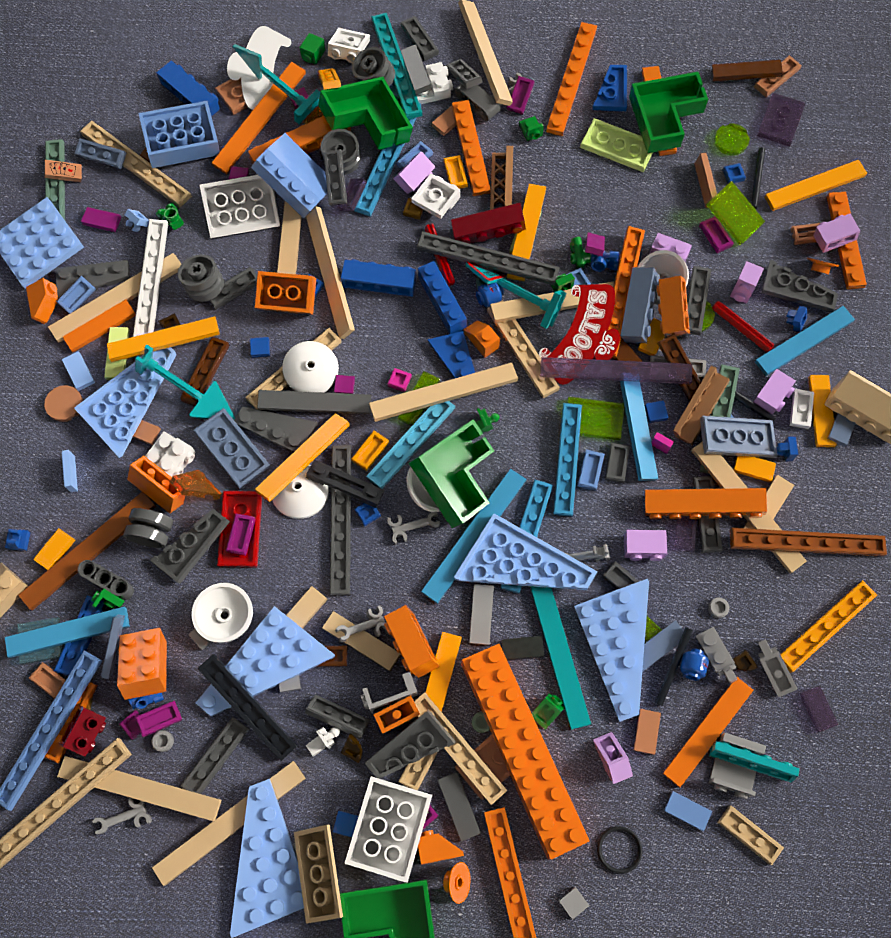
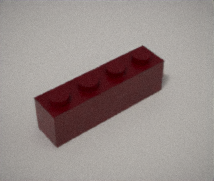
(489, 224)

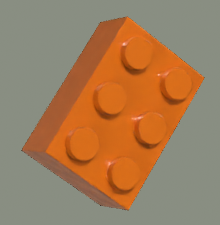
(285, 292)
(410, 642)
(142, 663)

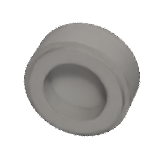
(718, 608)
(162, 741)

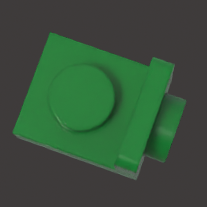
(531, 128)
(564, 282)
(110, 599)
(547, 710)

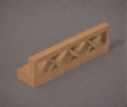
(508, 173)
(700, 405)

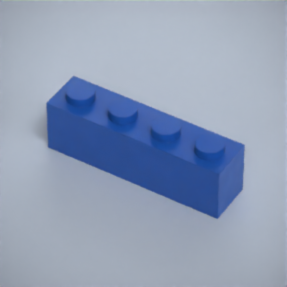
(185, 86)
(378, 277)
(442, 298)

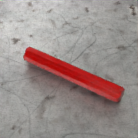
(442, 261)
(743, 326)

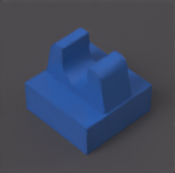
(797, 318)
(788, 449)
(17, 540)

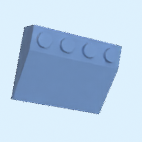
(179, 134)
(292, 175)

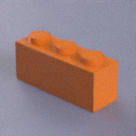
(673, 306)
(155, 484)

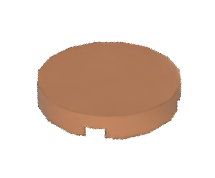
(61, 403)

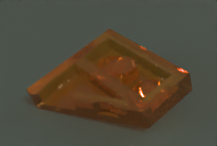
(195, 484)

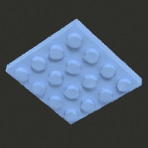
(37, 242)

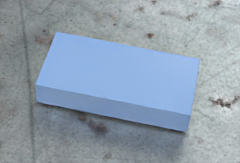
(78, 371)
(69, 471)

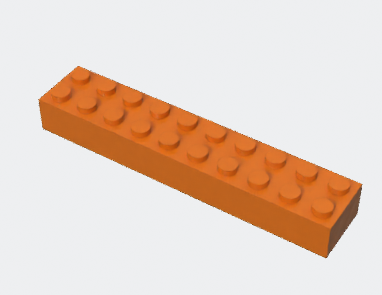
(524, 752)

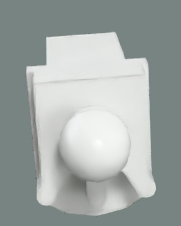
(324, 740)

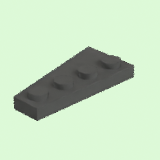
(96, 274)
(788, 286)
(276, 428)
(184, 553)
(416, 741)

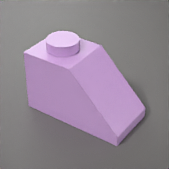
(613, 757)

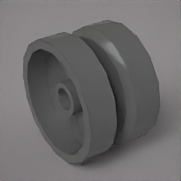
(373, 64)
(349, 145)
(201, 278)
(148, 528)

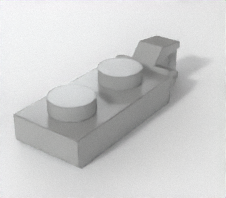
(717, 654)
(776, 670)

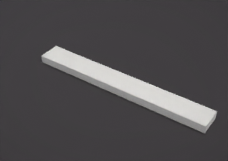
(150, 277)

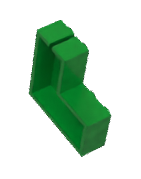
(661, 103)
(368, 104)
(446, 474)
(392, 910)

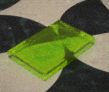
(735, 213)
(600, 418)

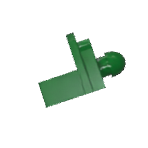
(486, 421)

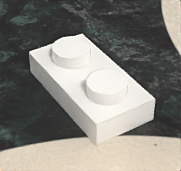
(801, 409)

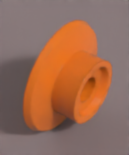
(821, 266)
(457, 882)

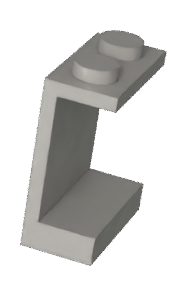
(411, 690)
(734, 777)

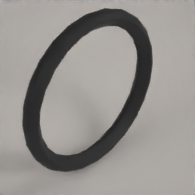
(605, 864)

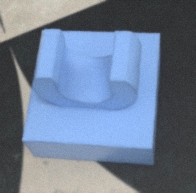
(136, 218)

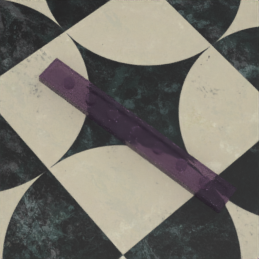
(616, 370)

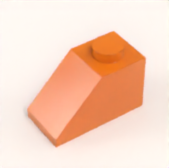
(42, 299)
(482, 337)
(396, 714)
(436, 848)

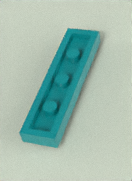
(759, 763)

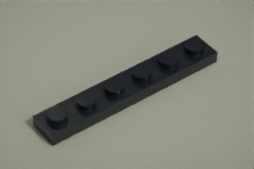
(247, 707)

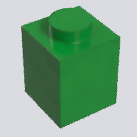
(312, 48)

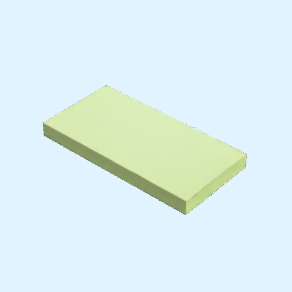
(616, 145)

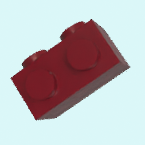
(83, 731)

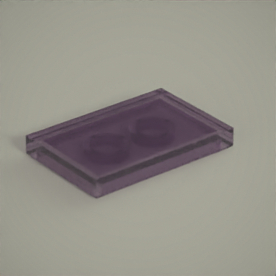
(781, 119)

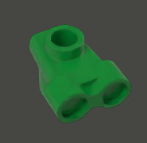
(170, 214)
(578, 255)

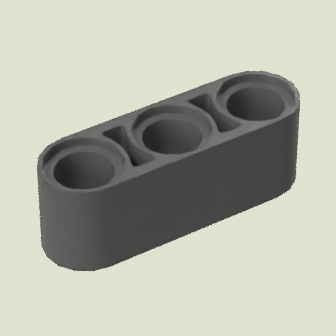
(479, 100)
(99, 573)

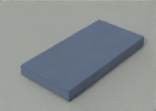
(738, 436)
(231, 448)

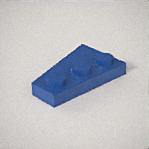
(613, 91)
(454, 353)

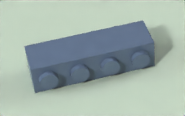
(639, 305)

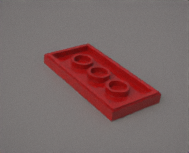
(242, 503)

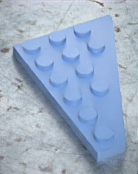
(122, 403)
(518, 558)
(617, 638)
(269, 657)
(268, 865)

